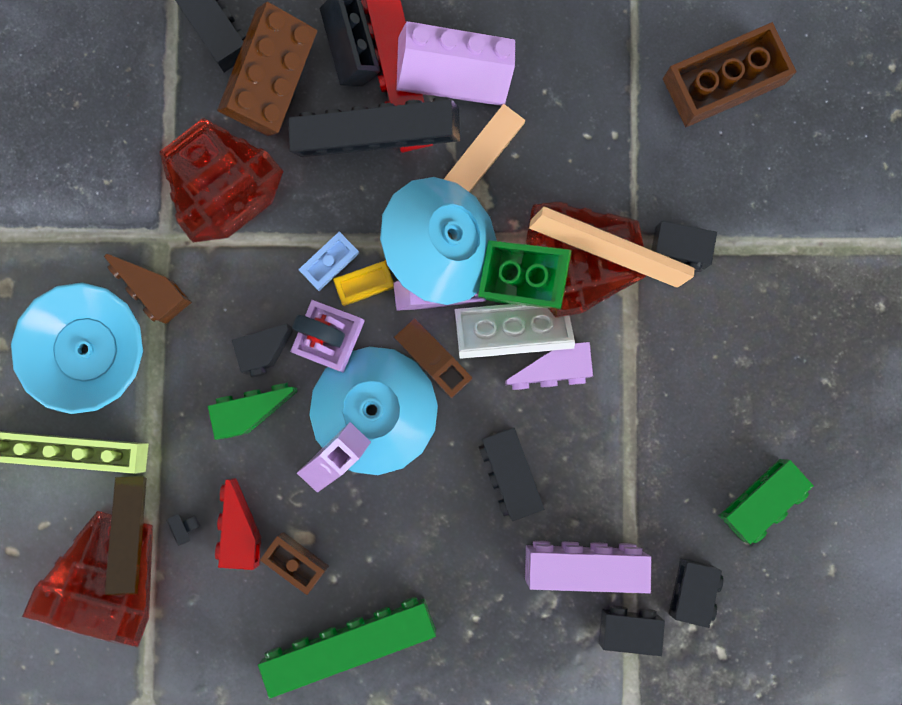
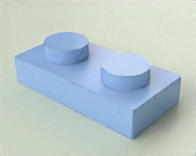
(329, 261)

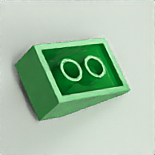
(524, 274)

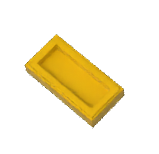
(364, 283)

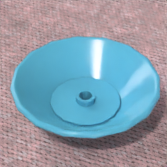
(419, 245)
(51, 341)
(403, 404)

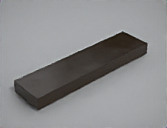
(126, 536)

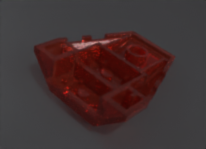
(217, 181)
(589, 276)
(75, 595)

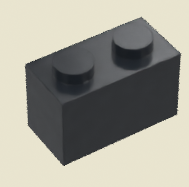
(685, 244)
(695, 593)
(631, 631)

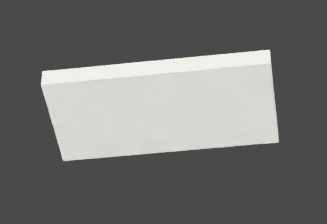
(510, 330)

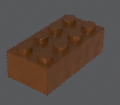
(267, 69)
(729, 74)

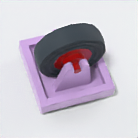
(326, 335)

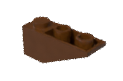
(156, 292)
(433, 358)

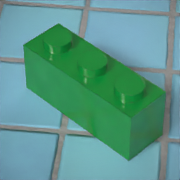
(766, 501)

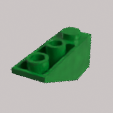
(242, 415)

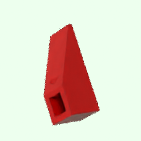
(239, 534)

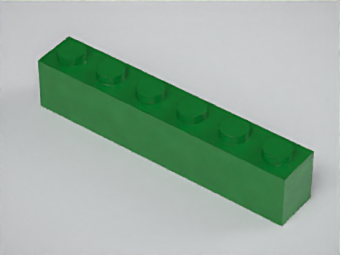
(346, 647)

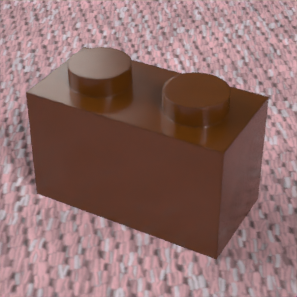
(294, 563)

